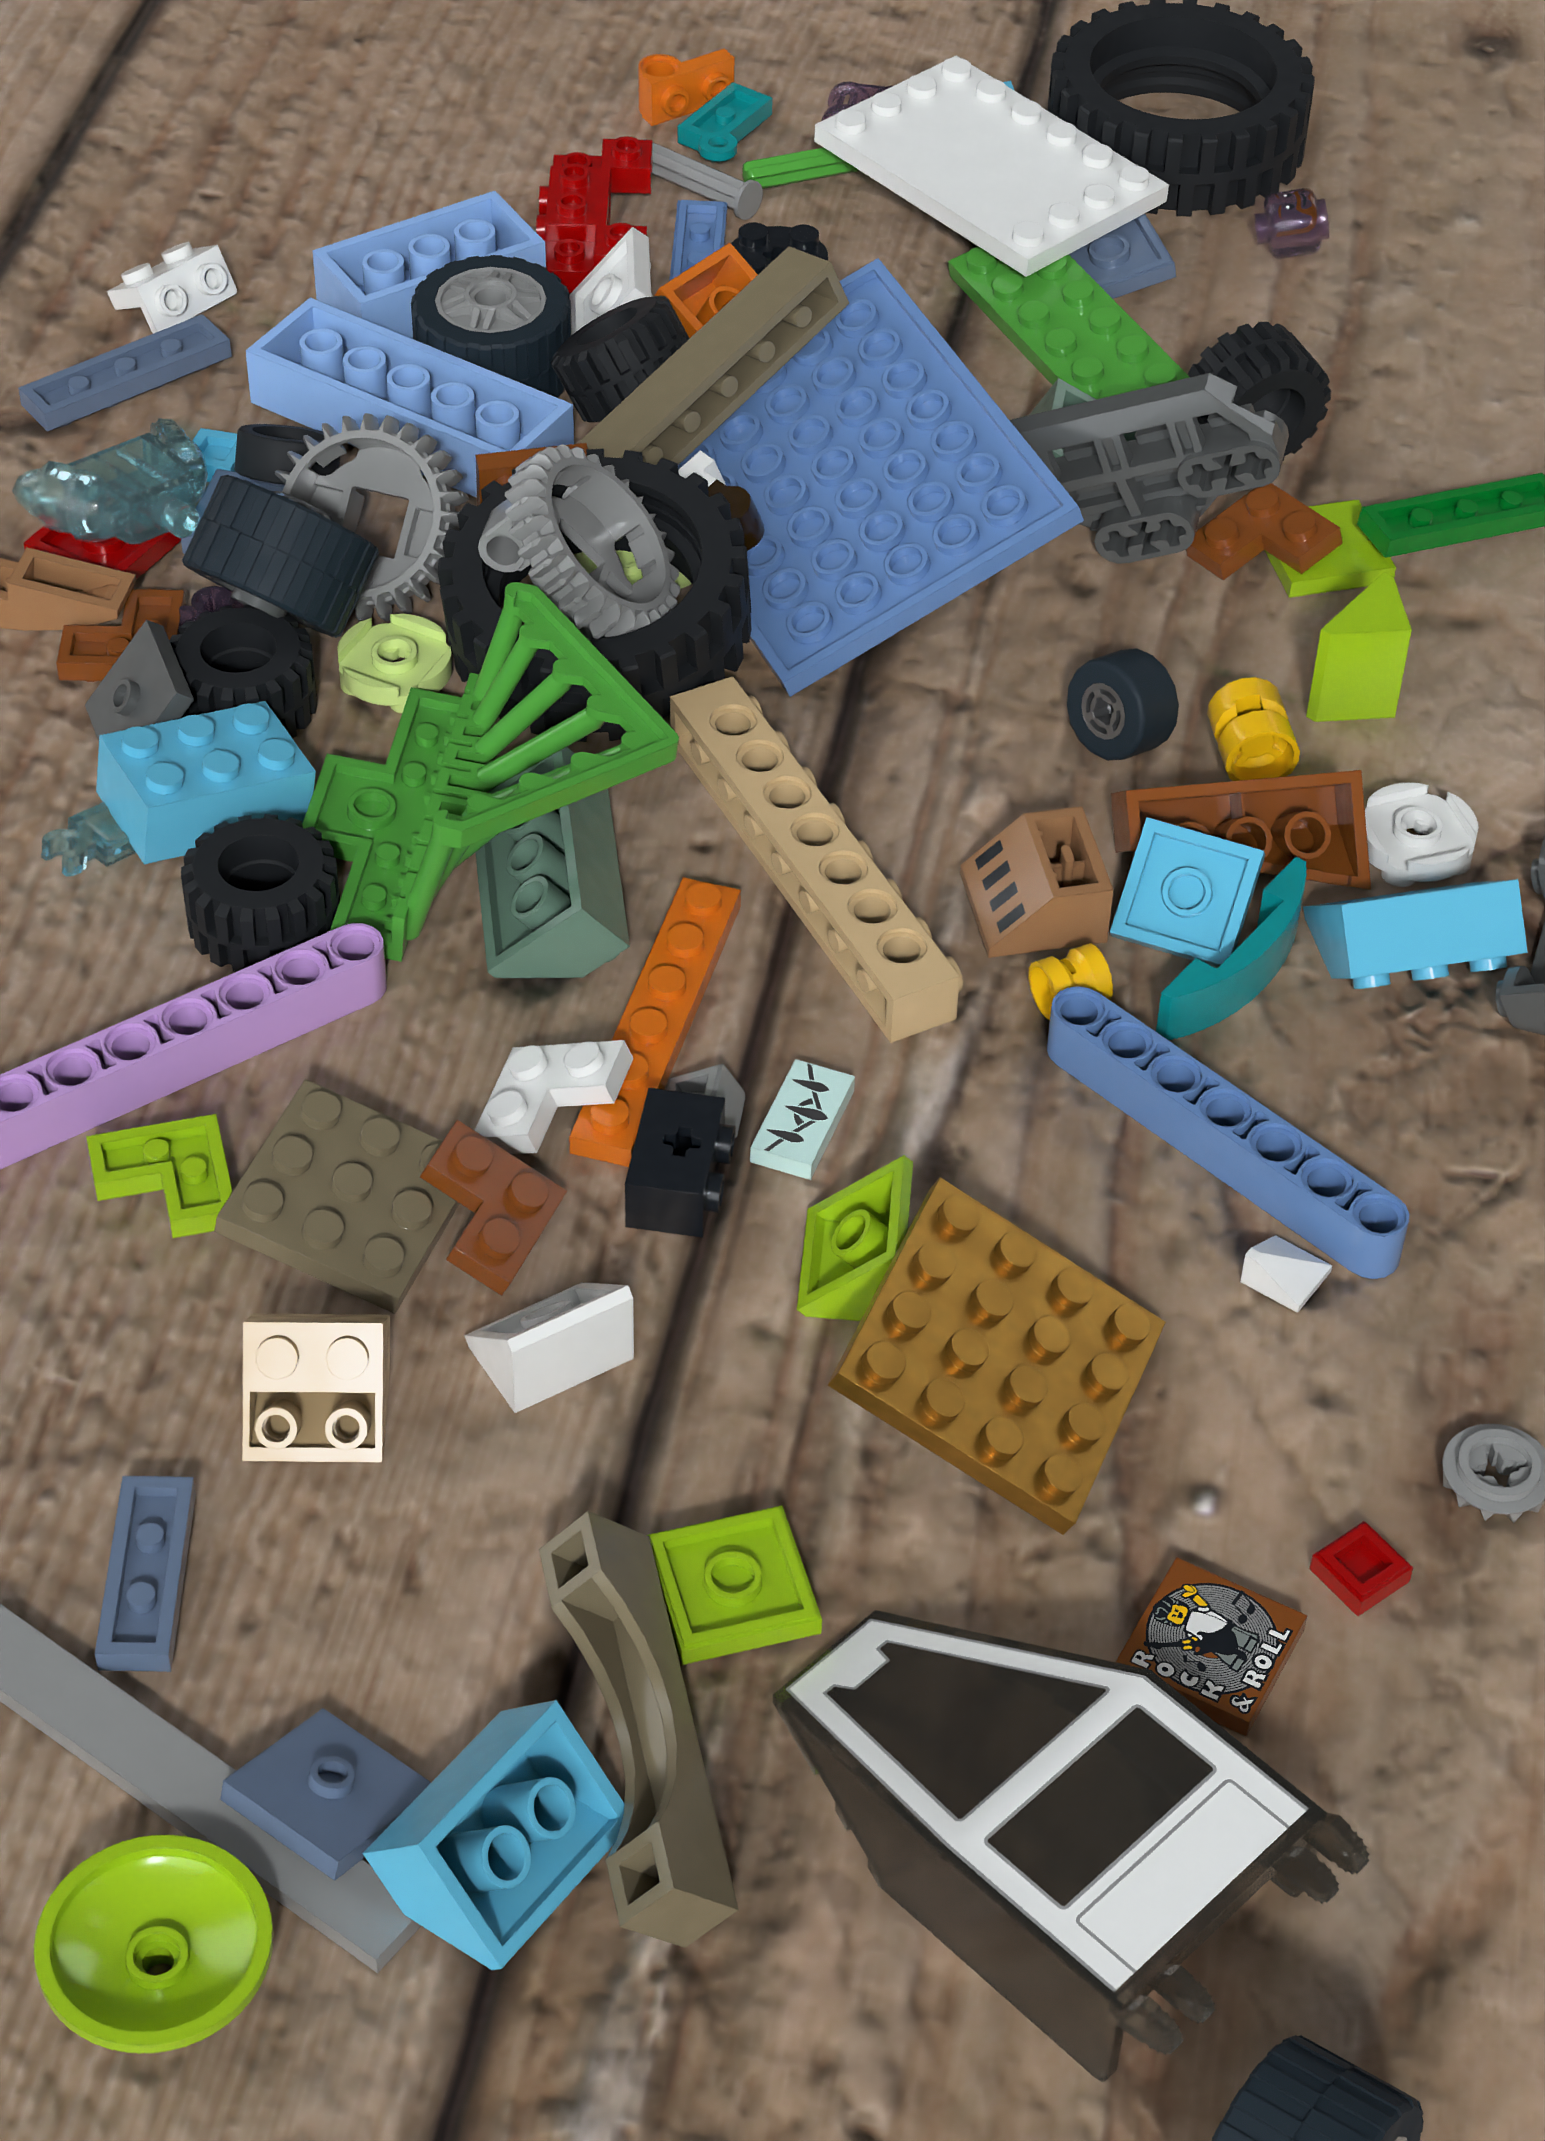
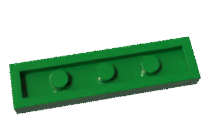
(1455, 515)

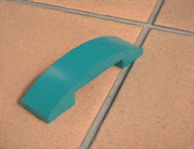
(1209, 995)

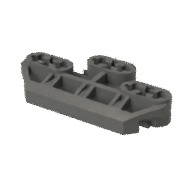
(1154, 489)

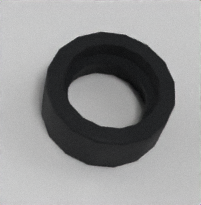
(264, 449)

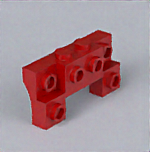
(578, 205)

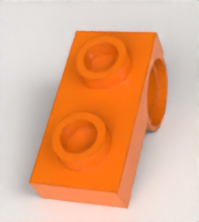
(680, 88)

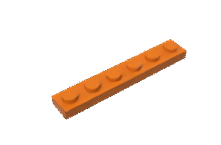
(660, 1014)

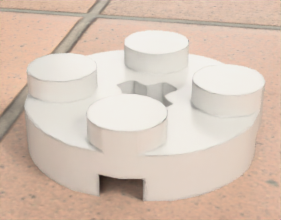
(1446, 830)

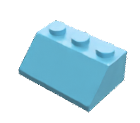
(1419, 932)
(501, 1834)

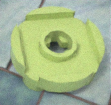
(369, 652)

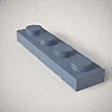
(124, 372)

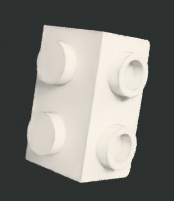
(177, 288)

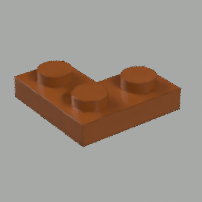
(1260, 522)
(91, 651)
(508, 1202)

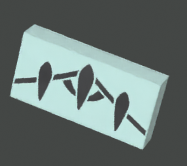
(802, 1119)

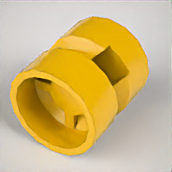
(1253, 730)

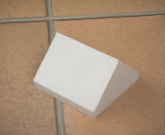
(557, 1342)

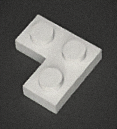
(547, 1078)

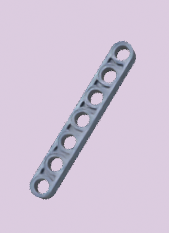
(1228, 1133)

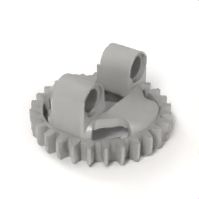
(389, 465)
(594, 516)

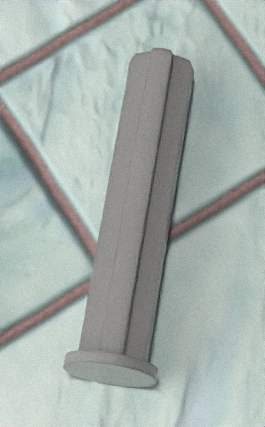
(707, 181)

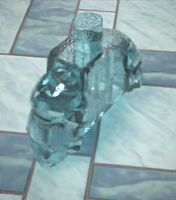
(121, 491)

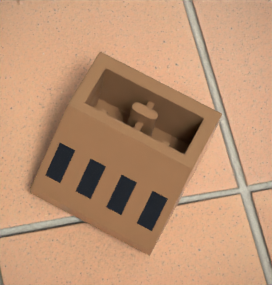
(1040, 885)

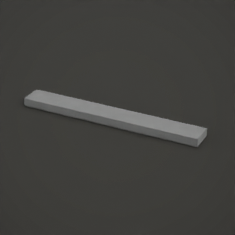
(185, 1787)

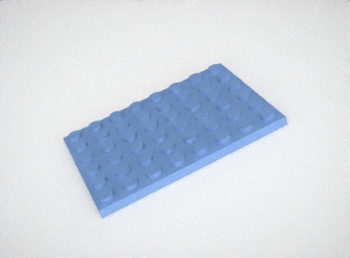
(876, 484)

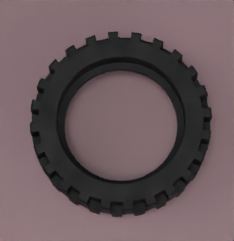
(1197, 54)
(659, 660)

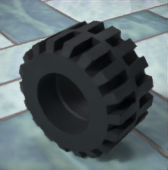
(617, 354)
(1271, 374)
(247, 659)
(258, 889)

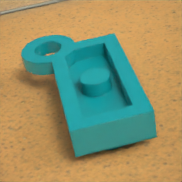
(724, 122)

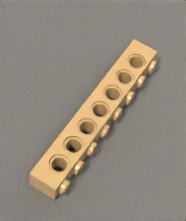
(816, 860)

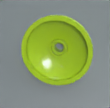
(147, 1907)

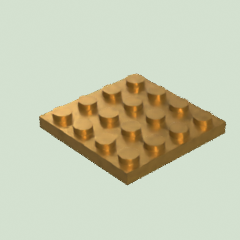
(999, 1355)

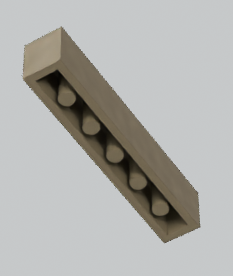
(724, 361)

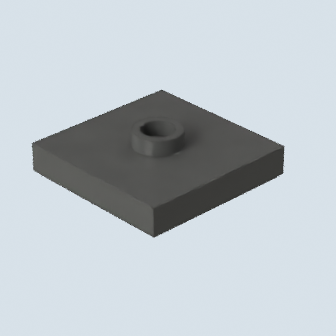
(141, 685)

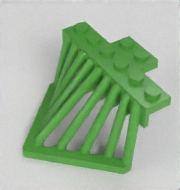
(430, 803)

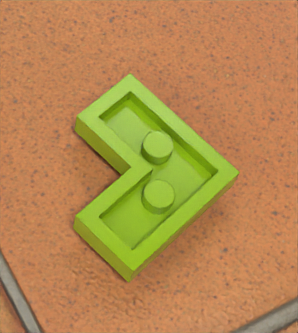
(172, 1156)

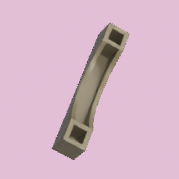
(669, 1850)

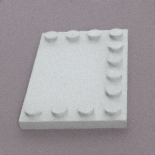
(991, 164)

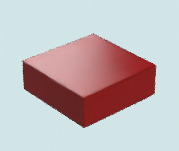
(1361, 1568)

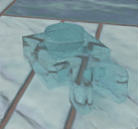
(88, 836)

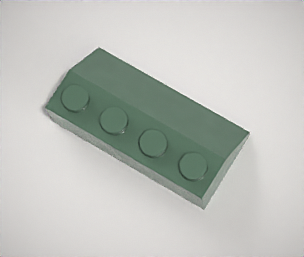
(553, 889)

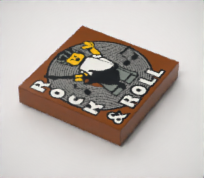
(1214, 1643)

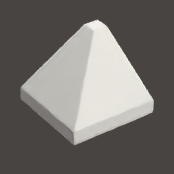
(1283, 1272)

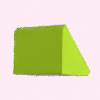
(1362, 657)
(853, 1242)

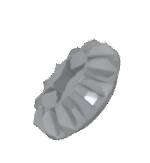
(1512, 1454)

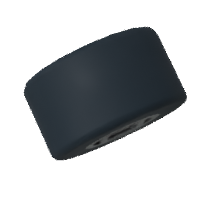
(1122, 704)

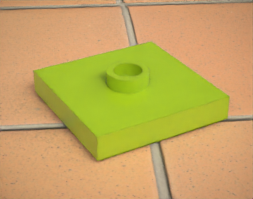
(1348, 566)
(734, 1585)

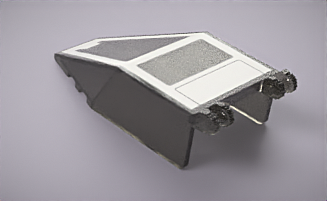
(1054, 1819)

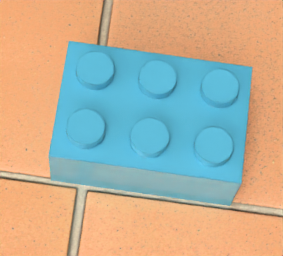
(197, 771)

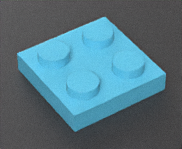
(1187, 893)

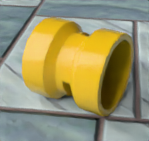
(1082, 968)

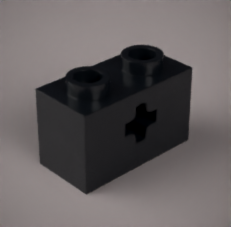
(677, 1163)

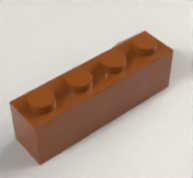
(1284, 816)

